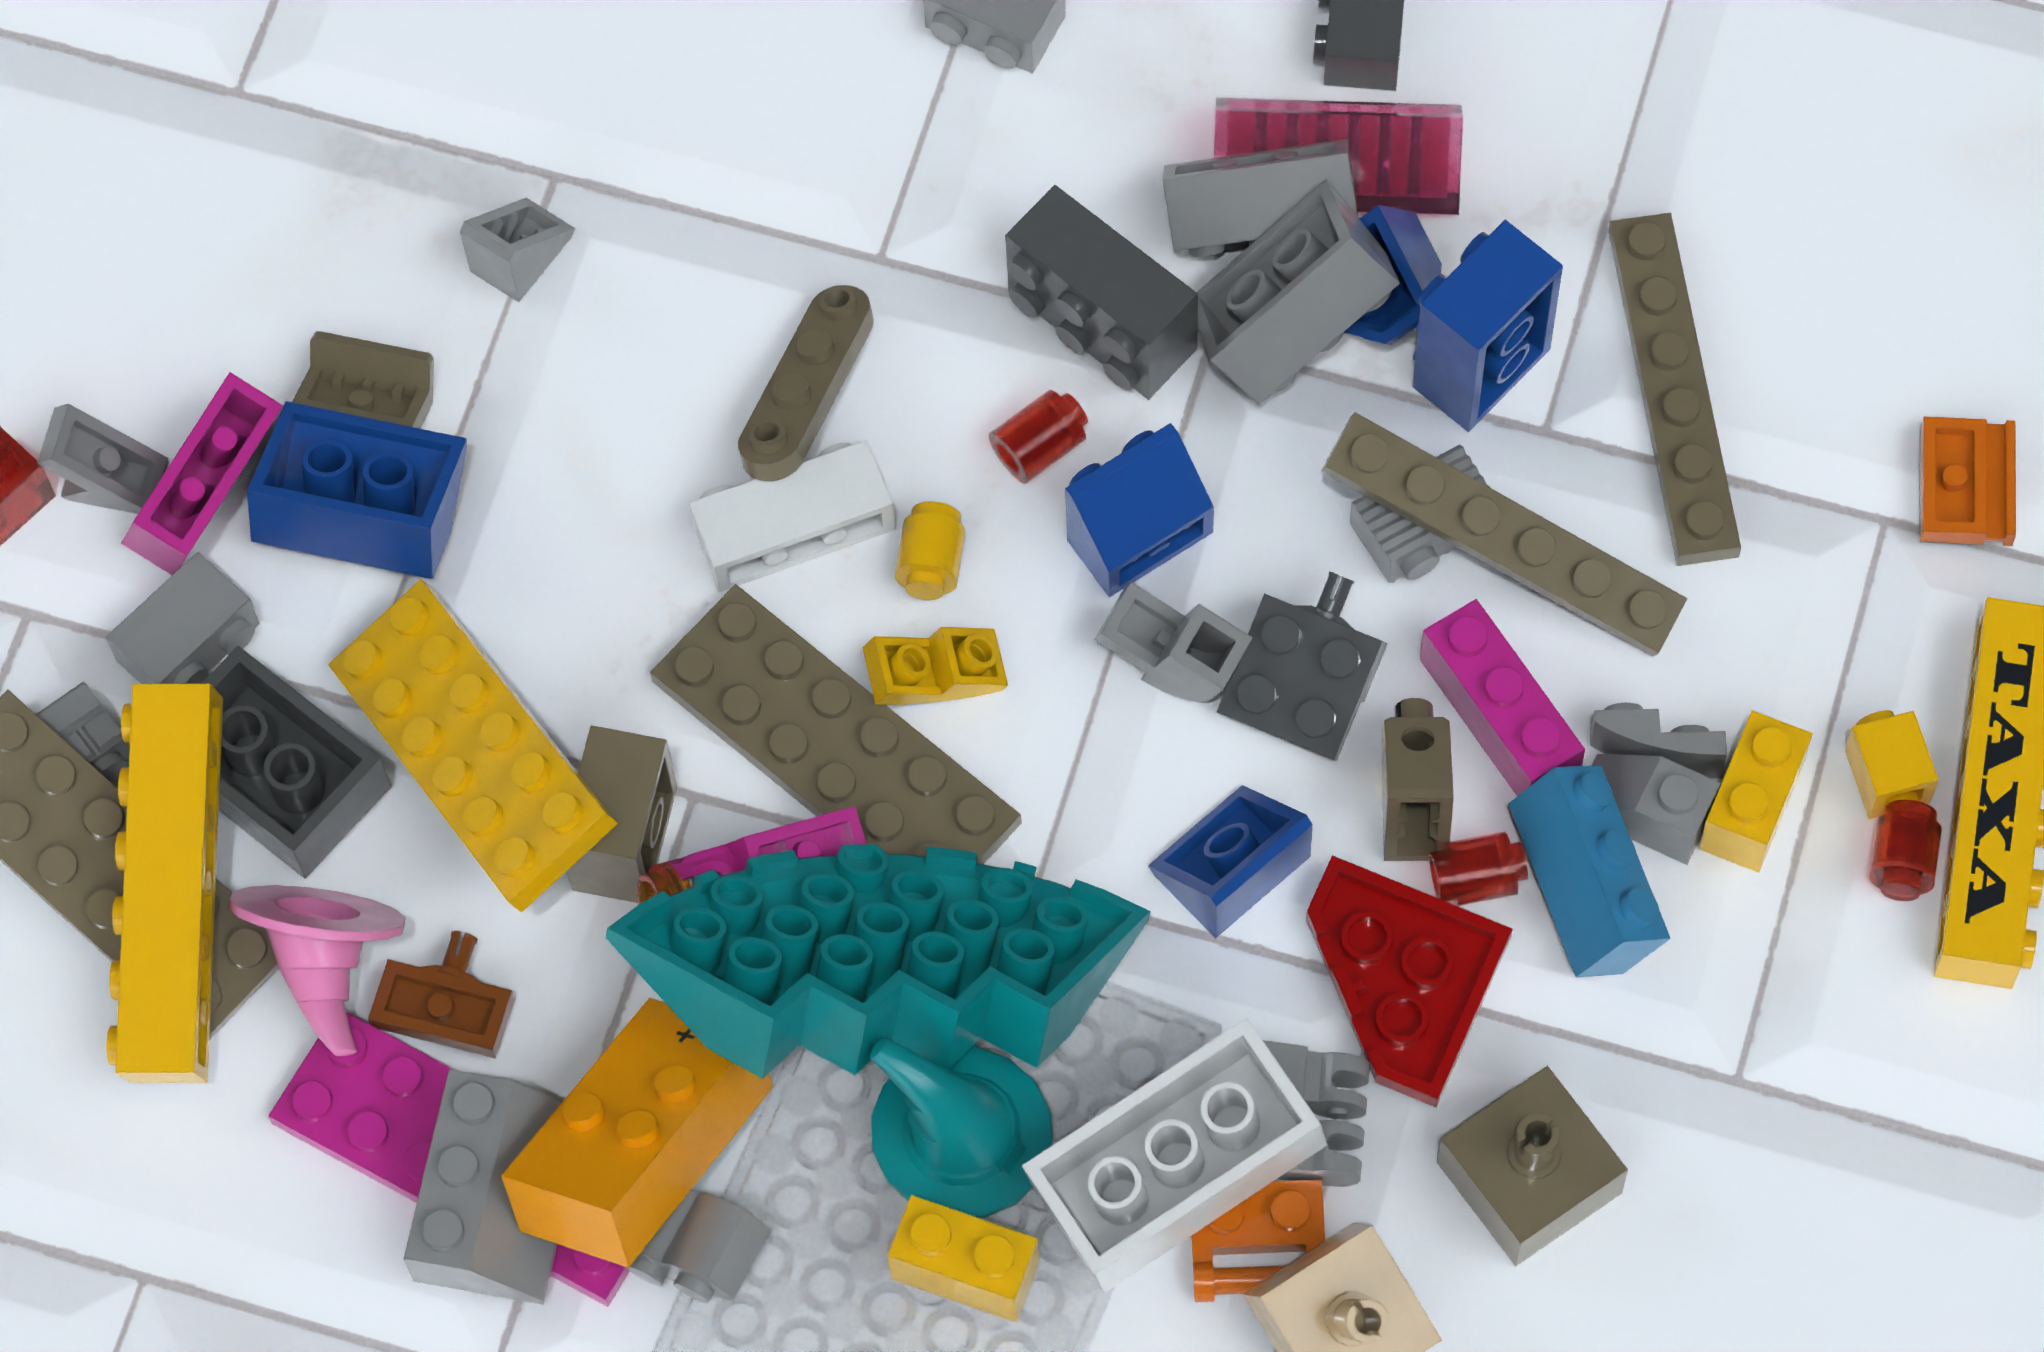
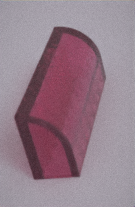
(1398, 151)

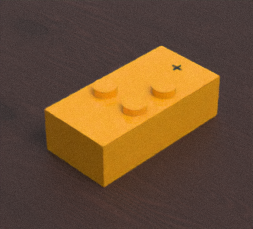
(631, 1139)

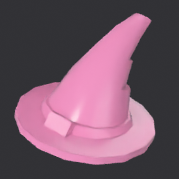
(315, 945)

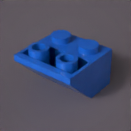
(1137, 509)

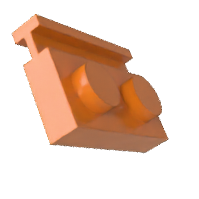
(1967, 481)

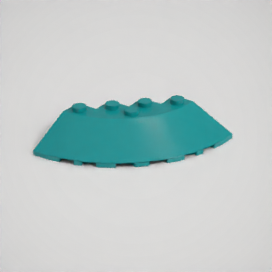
(876, 950)

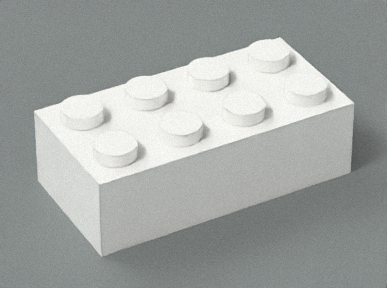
(1175, 1155)

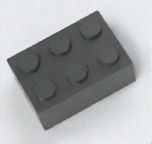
(1101, 293)
(288, 766)

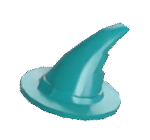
(958, 1129)

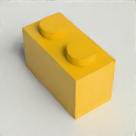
(1755, 791)
(963, 1258)

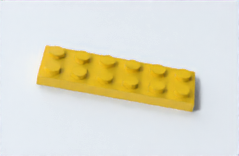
(472, 745)

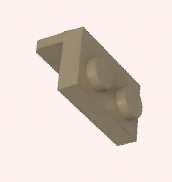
(368, 379)

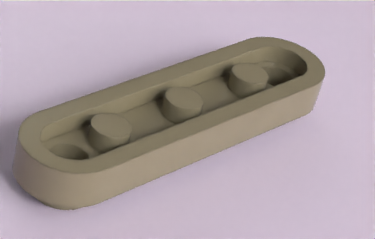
(805, 383)

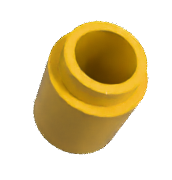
(930, 550)

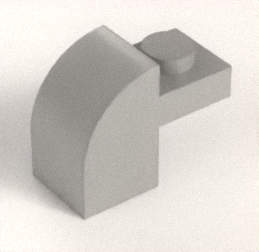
(1177, 652)

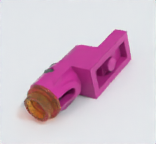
(807, 838)

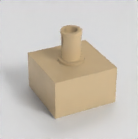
(1343, 1300)

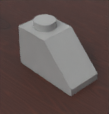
(1660, 801)

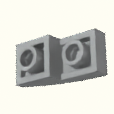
(1632, 730)

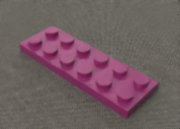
(380, 1120)

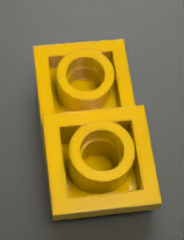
(935, 669)

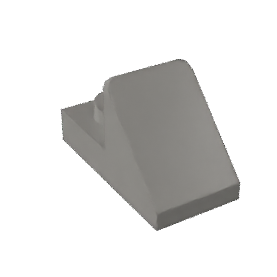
(99, 461)

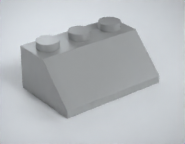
(1293, 293)
(463, 1217)

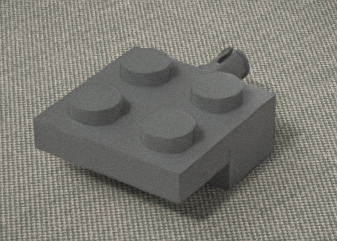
(1304, 671)

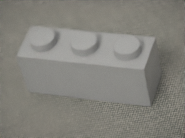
(1248, 193)

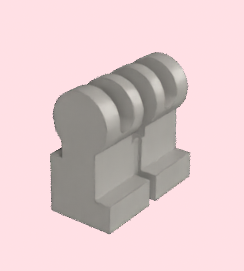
(1317, 1080)

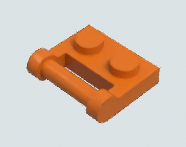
(1273, 1220)

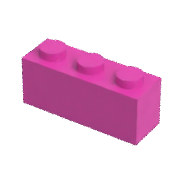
(201, 474)
(1498, 697)

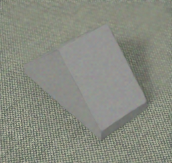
(514, 245)

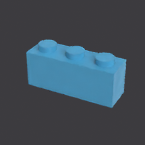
(1588, 871)

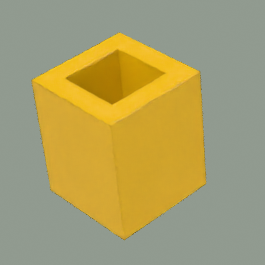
(1890, 761)

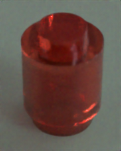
(1906, 850)
(1478, 869)

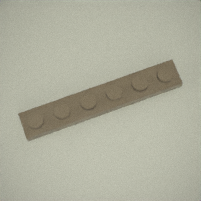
(1674, 390)
(1504, 534)

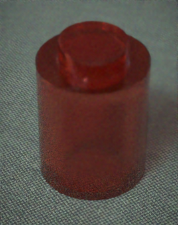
(1039, 435)

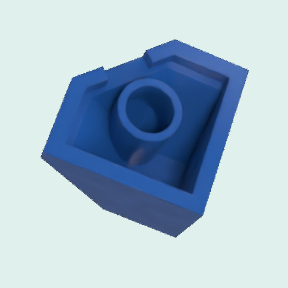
(1414, 265)

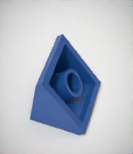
(1234, 857)

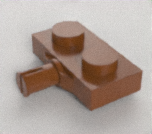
(443, 1002)

